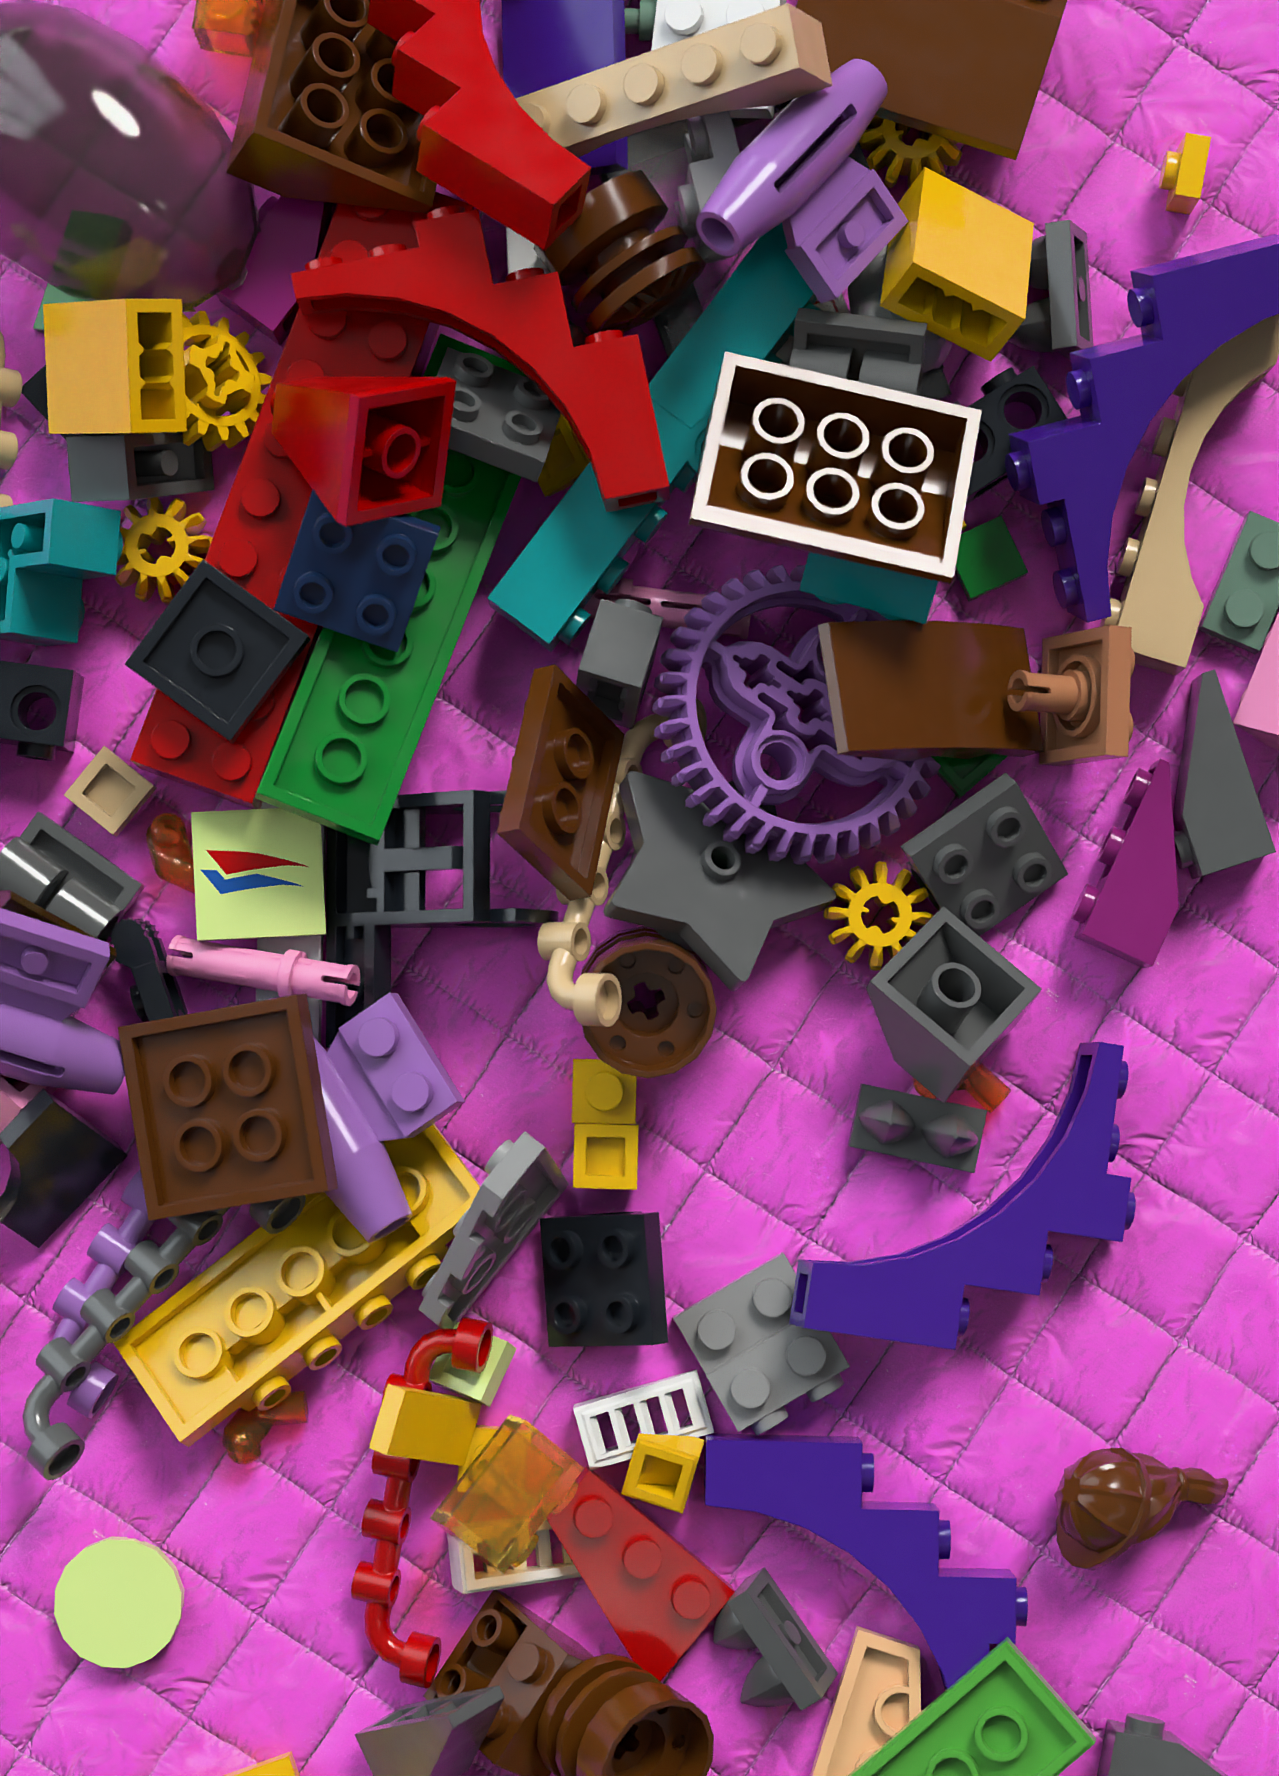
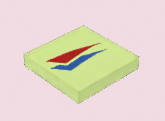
(257, 875)

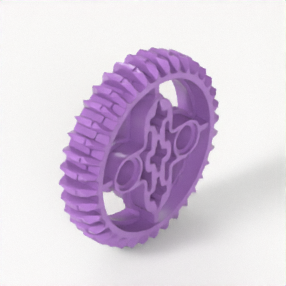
(773, 727)

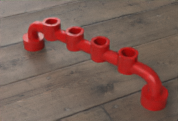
(390, 1519)

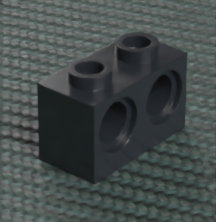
(994, 427)
(23, 686)

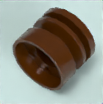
(626, 266)
(672, 1031)
(621, 1722)

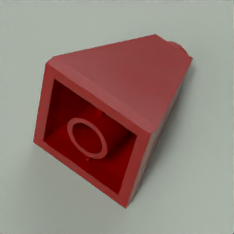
(367, 441)

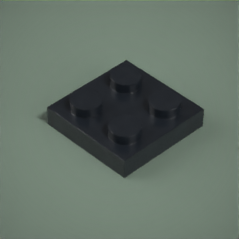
(217, 651)

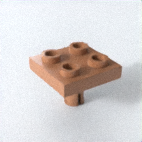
(1081, 695)

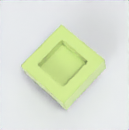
(472, 1385)

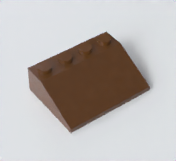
(949, 63)
(323, 111)
(836, 467)

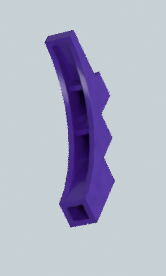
(1119, 387)
(1005, 1247)
(820, 1488)

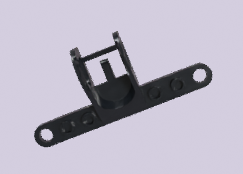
(385, 889)

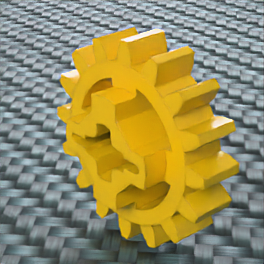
(218, 380)

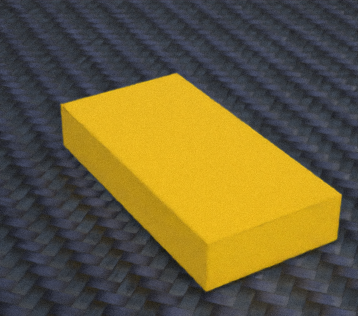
(425, 1425)

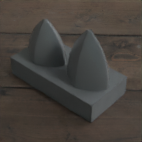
(1064, 318)
(917, 1128)
(792, 1660)

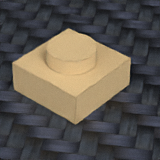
(110, 791)

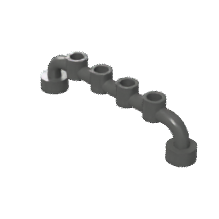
(110, 1318)

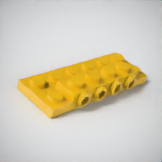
(293, 1296)

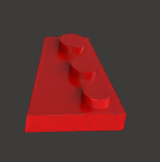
(638, 1574)

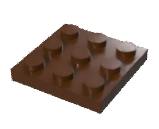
(228, 1107)

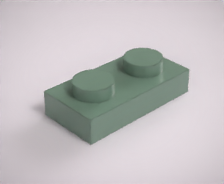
(1247, 587)

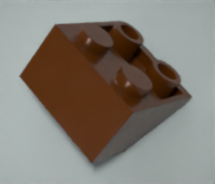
(522, 1656)

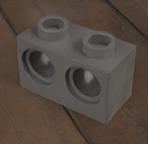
(619, 658)

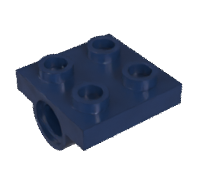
(357, 575)

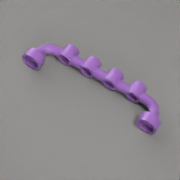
(110, 1250)

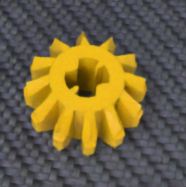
(901, 159)
(154, 529)
(882, 894)

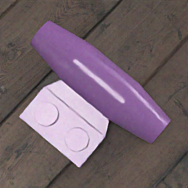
(802, 177)
(42, 982)
(377, 1088)

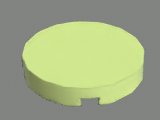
(119, 1602)

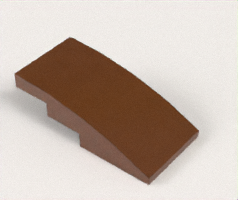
(926, 689)

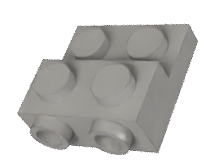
(710, 152)
(754, 1352)

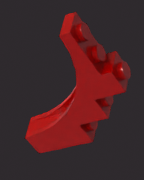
(472, 127)
(525, 320)

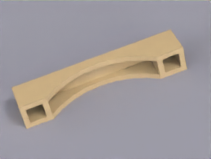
(717, 71)
(1158, 586)

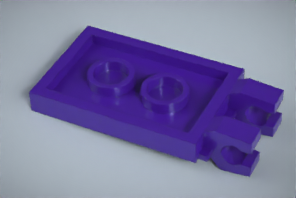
(560, 41)

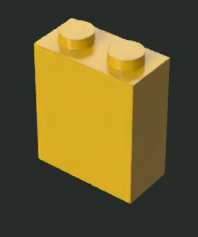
(959, 265)
(115, 366)

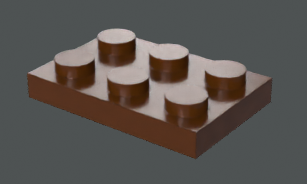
(561, 783)

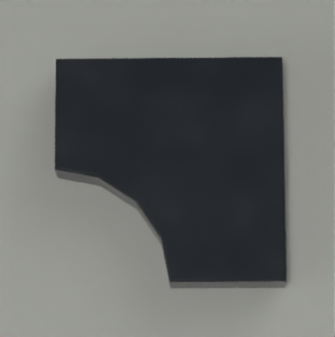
(54, 1166)

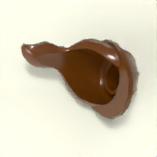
(1122, 1501)

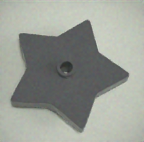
(705, 888)

